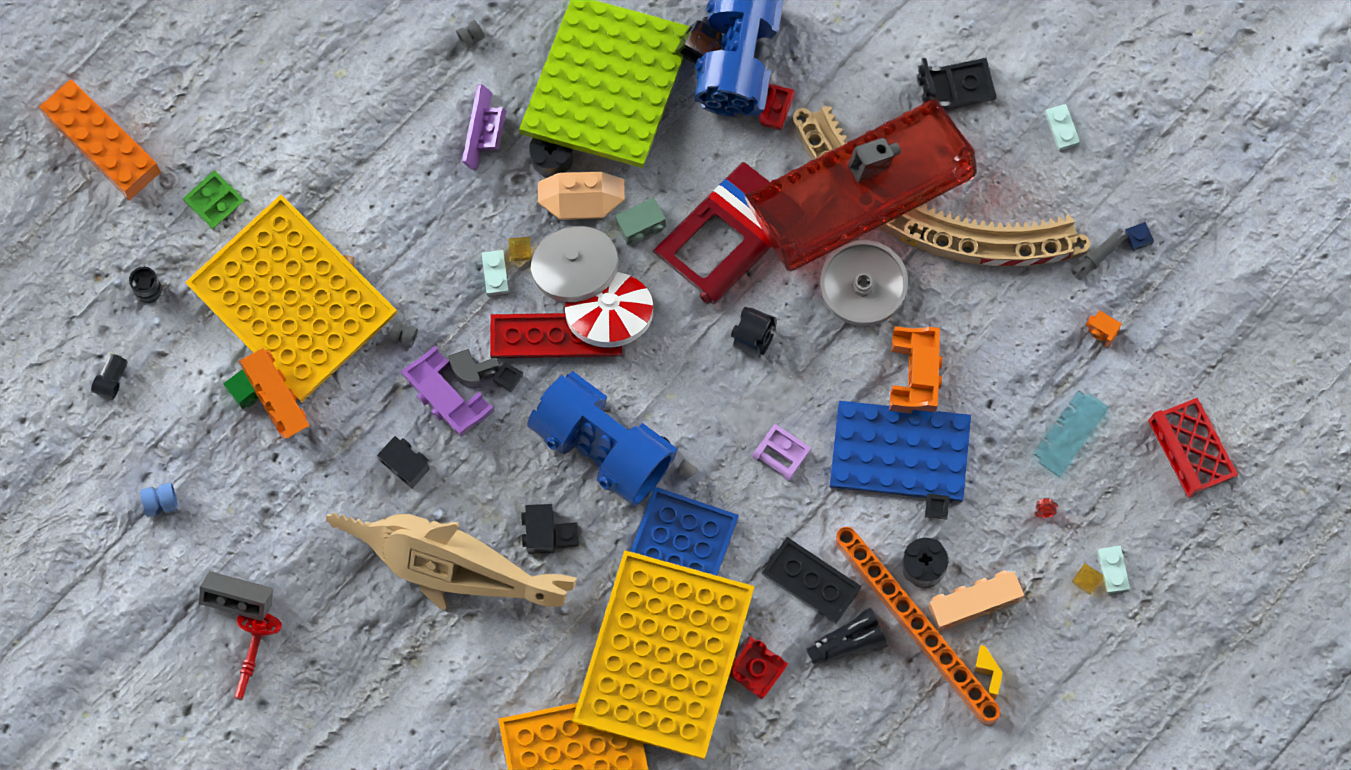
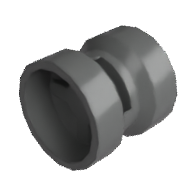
(470, 34)
(403, 334)

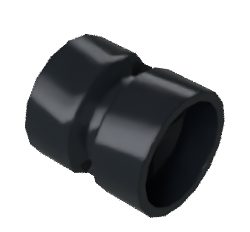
(145, 284)

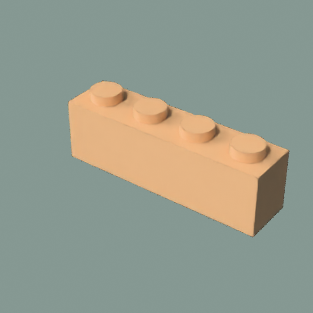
(976, 600)

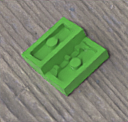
(213, 199)

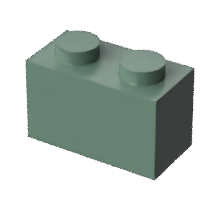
(640, 221)

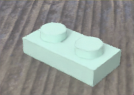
(1062, 127)
(495, 273)
(1113, 569)

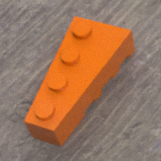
(273, 393)

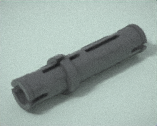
(1092, 260)

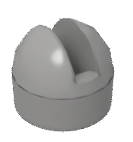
(687, 469)

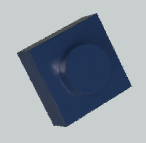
(1139, 236)

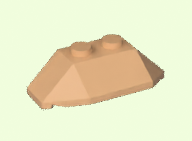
(581, 194)

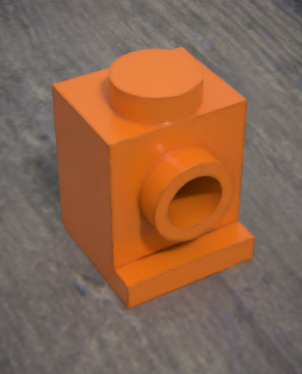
(1103, 327)

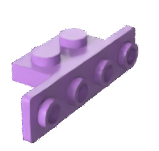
(484, 128)

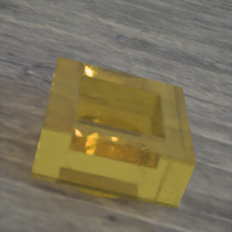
(520, 249)
(1087, 579)

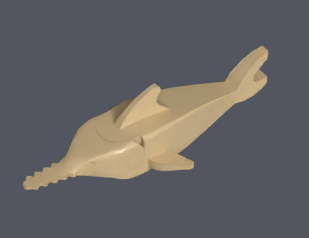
(450, 560)

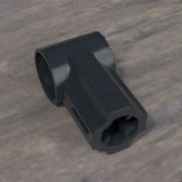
(107, 382)

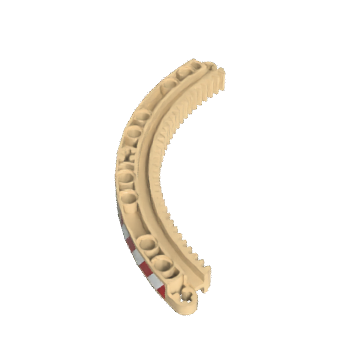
(989, 244)

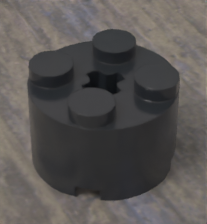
(547, 164)
(753, 332)
(914, 568)

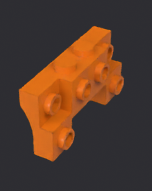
(923, 369)

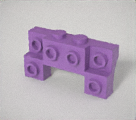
(441, 397)

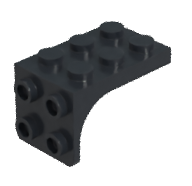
(956, 83)

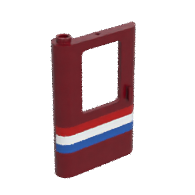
(730, 205)

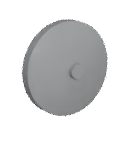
(574, 264)
(863, 282)

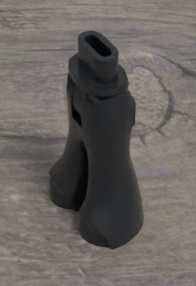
(836, 643)

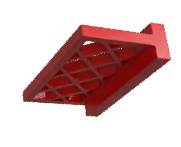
(1179, 459)

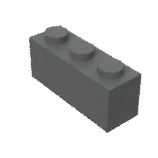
(235, 596)

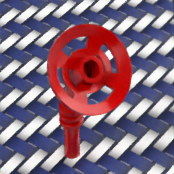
(257, 631)

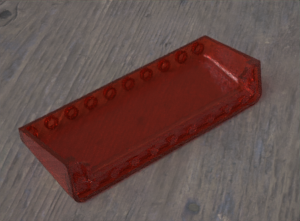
(826, 208)

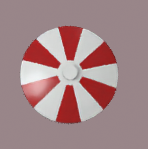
(614, 315)

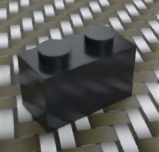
(403, 461)
(539, 528)

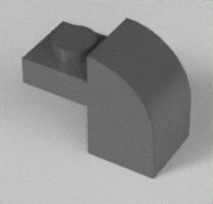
(469, 373)

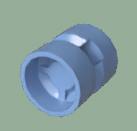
(159, 499)

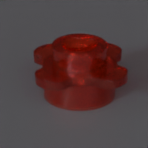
(1046, 508)

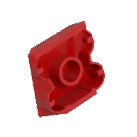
(756, 667)

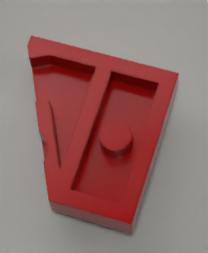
(776, 106)

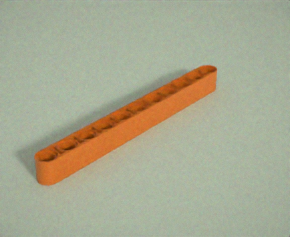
(919, 636)

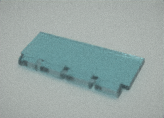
(1076, 429)

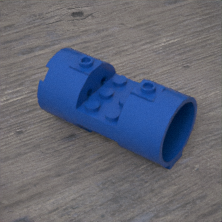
(732, 78)
(627, 459)

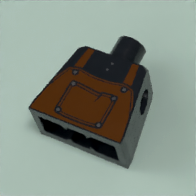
(698, 40)

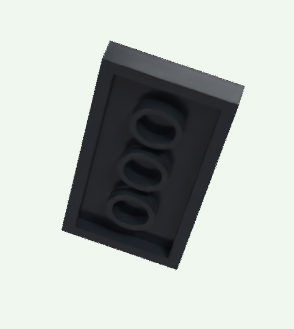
(811, 580)

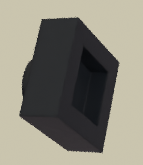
(507, 376)
(937, 506)
(566, 535)

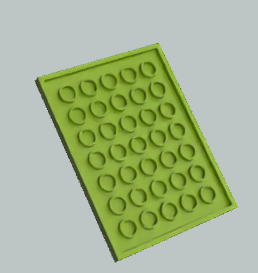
(605, 82)

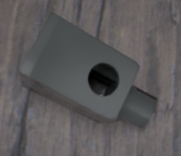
(872, 159)

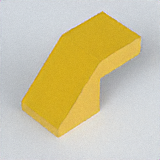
(987, 665)

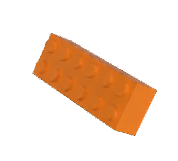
(100, 139)

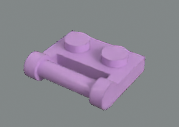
(785, 446)

